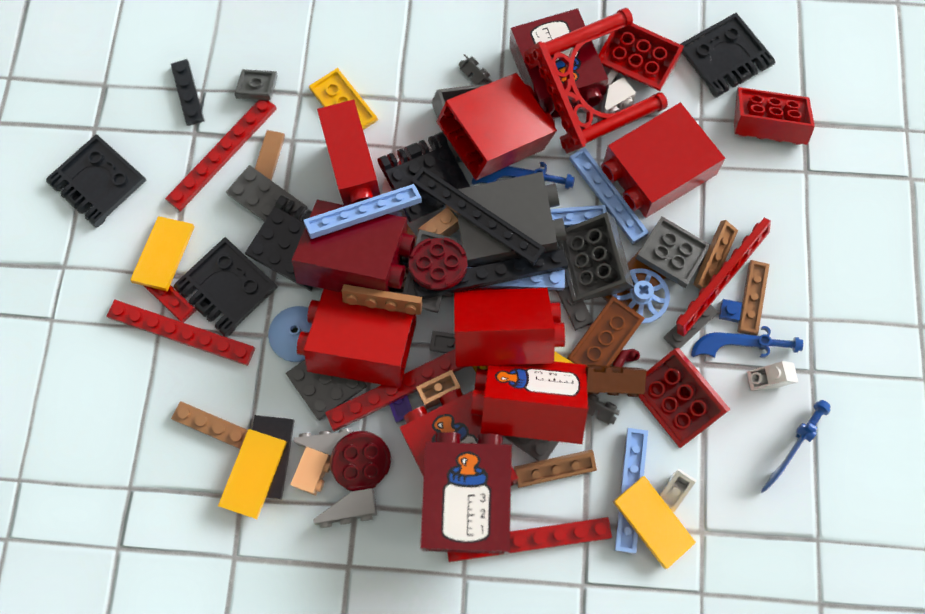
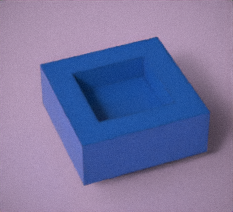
(730, 310)

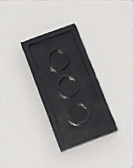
(282, 429)

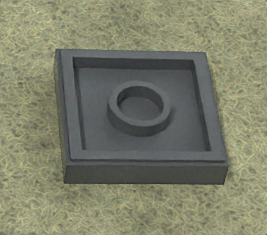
(256, 84)

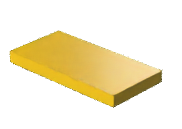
(336, 89)
(162, 253)
(252, 474)
(654, 522)

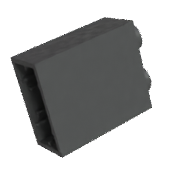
(521, 203)

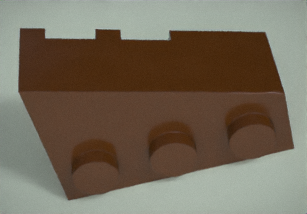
(615, 380)

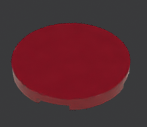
(438, 263)
(360, 461)

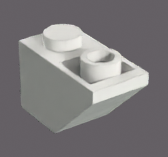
(619, 95)
(772, 376)

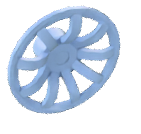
(644, 292)

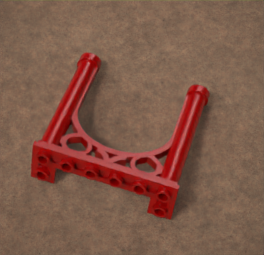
(545, 56)

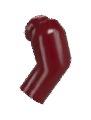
(626, 356)

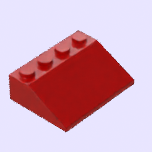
(641, 55)
(773, 116)
(681, 398)

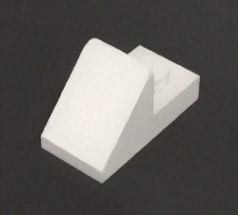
(677, 489)

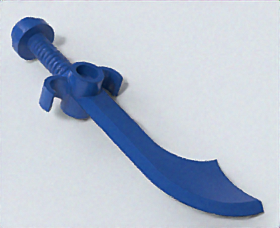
(517, 172)
(712, 342)
(804, 431)

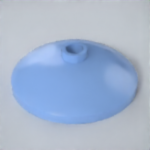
(281, 336)

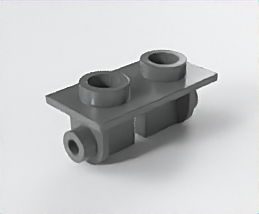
(470, 66)
(606, 411)

